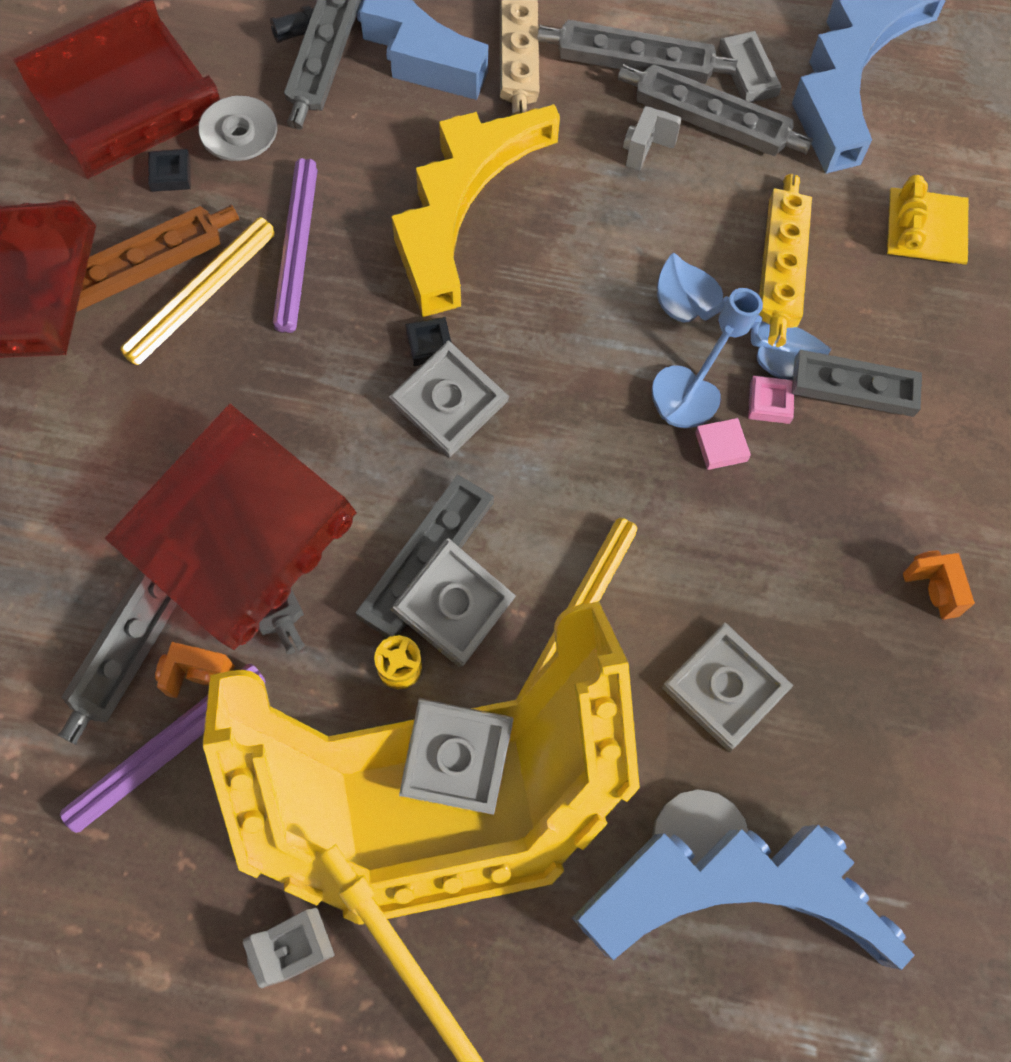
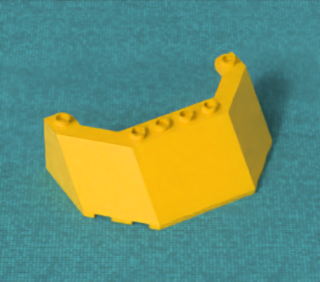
(301, 792)

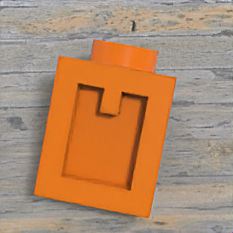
(947, 584)
(191, 660)

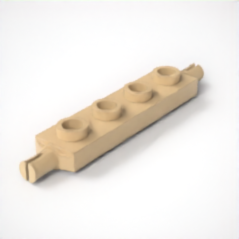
(519, 53)

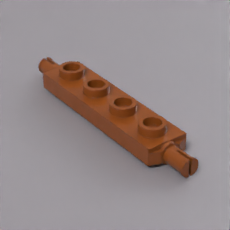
(152, 252)

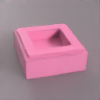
(771, 400)
(722, 443)

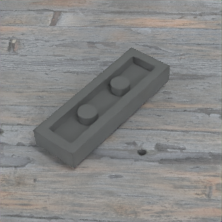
(857, 383)

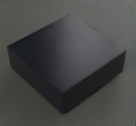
(169, 170)
(426, 338)

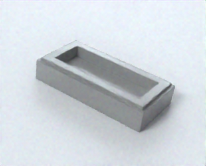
(754, 72)

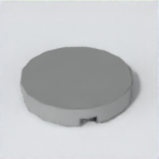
(699, 820)

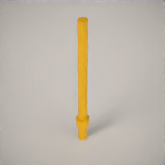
(357, 895)

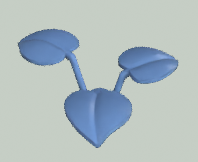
(689, 292)

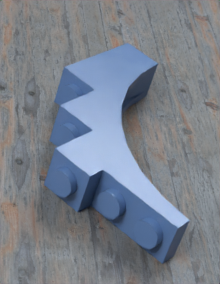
(424, 49)
(830, 96)
(802, 876)

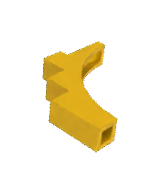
(448, 187)

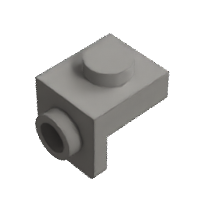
(654, 127)
(288, 948)

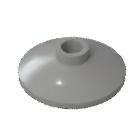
(238, 128)

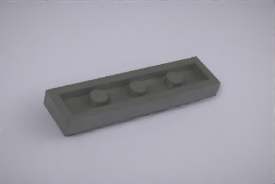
(452, 517)

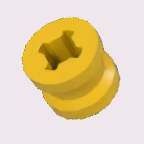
(394, 654)

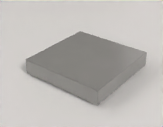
(448, 398)
(453, 602)
(727, 687)
(456, 756)

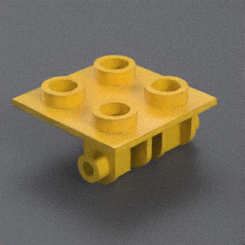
(927, 223)

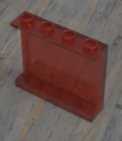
(117, 87)
(41, 275)
(232, 527)

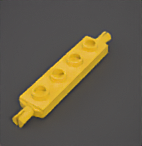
(785, 259)

